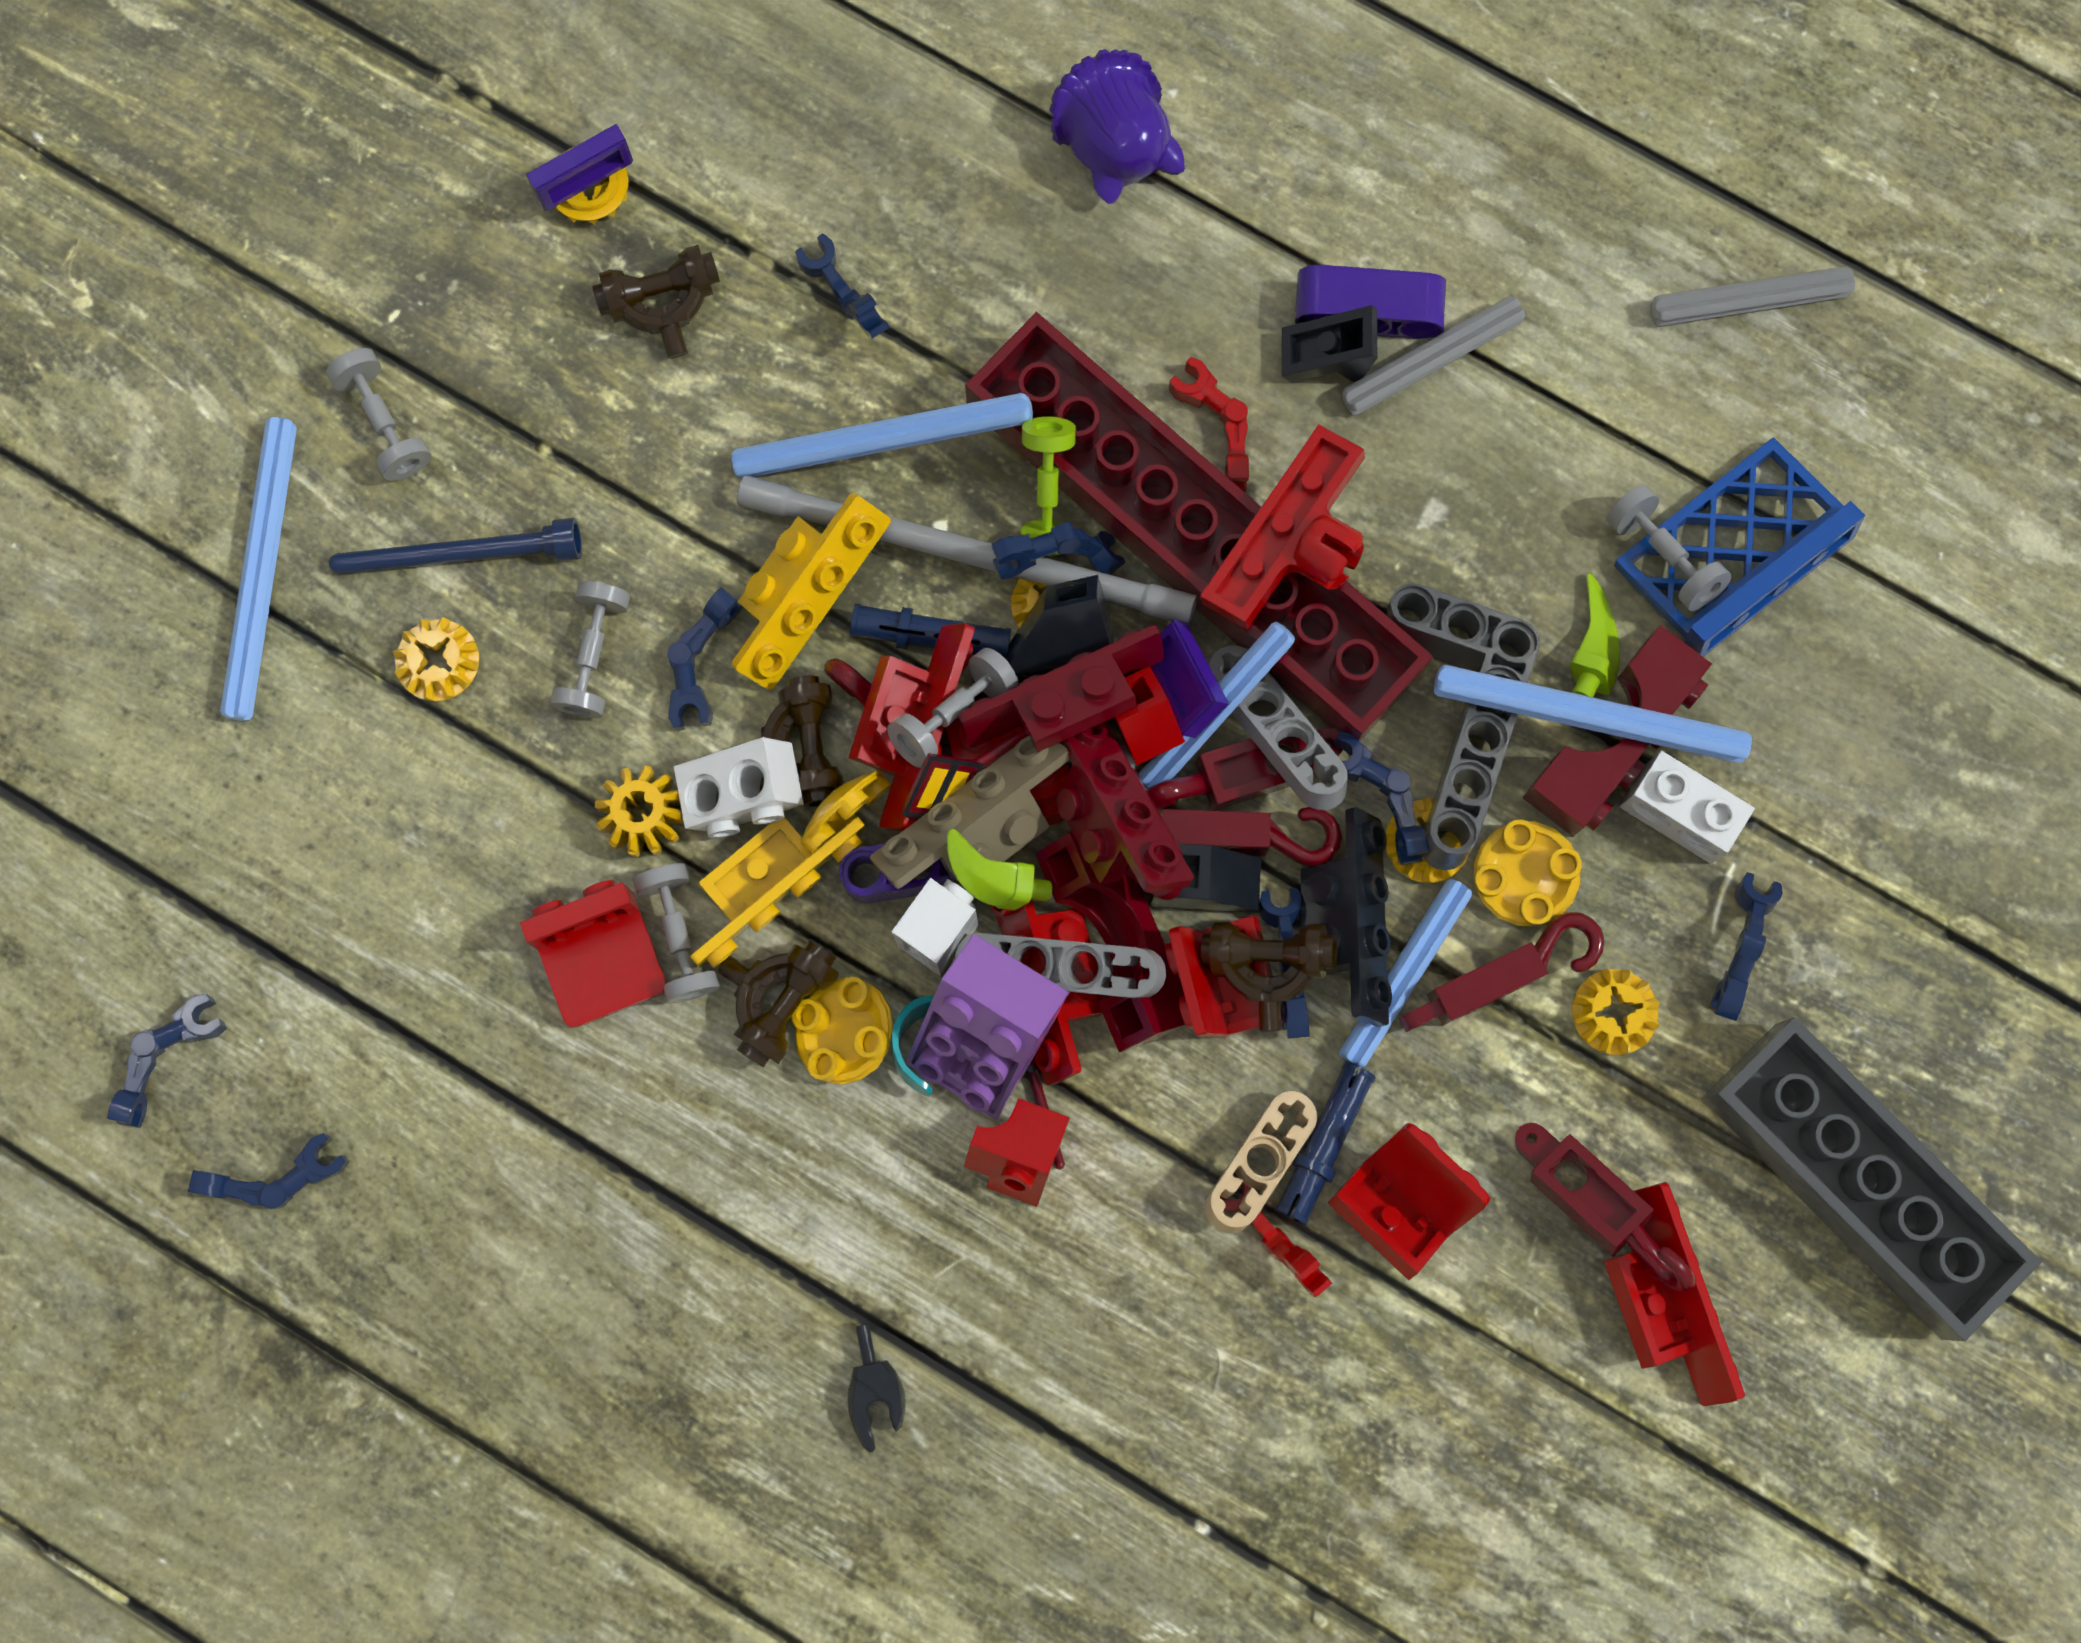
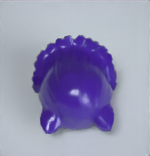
(1115, 121)

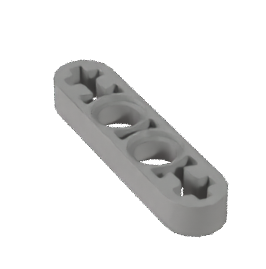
(1283, 723)
(1061, 957)

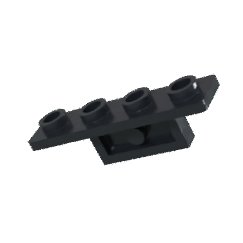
(1351, 904)

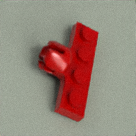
(1292, 532)

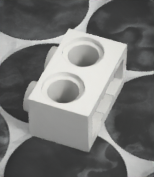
(737, 777)
(1687, 807)

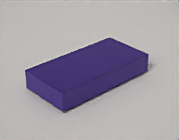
(580, 167)
(1188, 680)

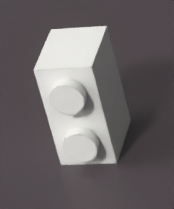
(936, 924)

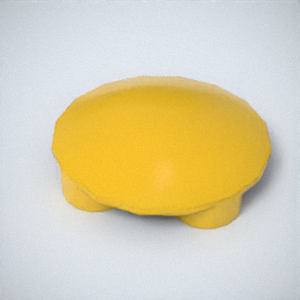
(841, 806)
(1527, 873)
(843, 1031)

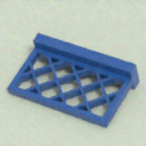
(1776, 571)

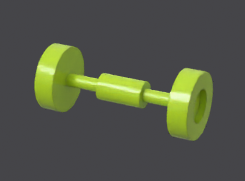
(1046, 436)

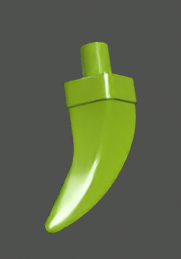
(1598, 656)
(992, 881)

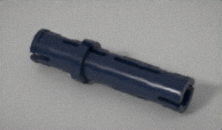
(920, 630)
(1324, 1144)

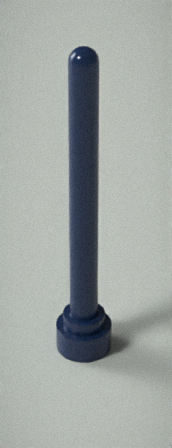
(556, 540)

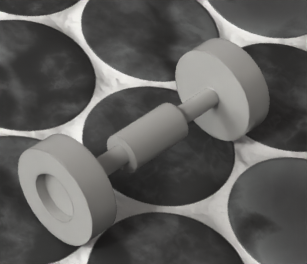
(353, 372)
(1634, 511)
(602, 599)
(914, 739)
(662, 881)

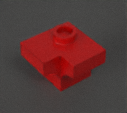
(1018, 1151)

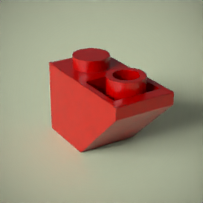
(1152, 724)

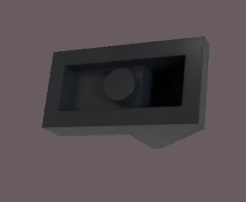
(1331, 345)

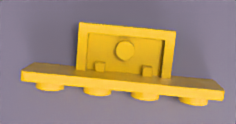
(802, 585)
(761, 876)

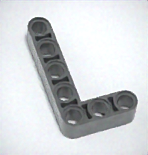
(1480, 654)

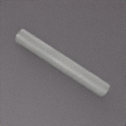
(1752, 296)
(1432, 355)

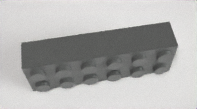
(1871, 1181)

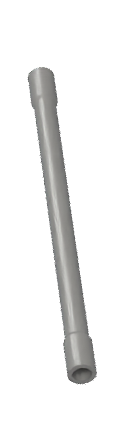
(1147, 598)

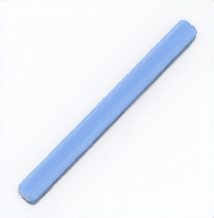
(883, 435)
(258, 569)
(1592, 713)

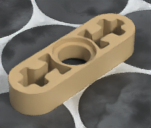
(1293, 1138)

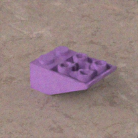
(985, 1026)

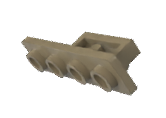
(989, 811)

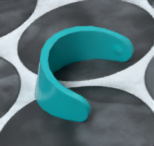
(910, 1014)

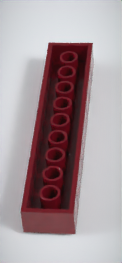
(1185, 521)

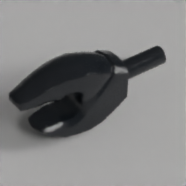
(873, 1383)

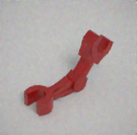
(1231, 412)
(1278, 1245)

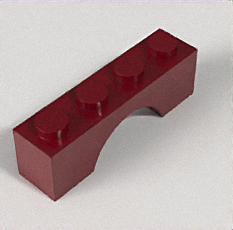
(1578, 782)
(1122, 920)

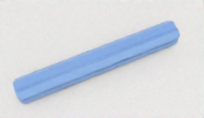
(1236, 687)
(1410, 967)

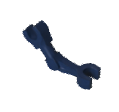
(848, 300)
(1021, 552)
(716, 614)
(1394, 783)
(1283, 918)
(1750, 944)
(130, 1103)
(279, 1192)

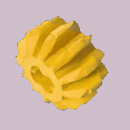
(624, 798)

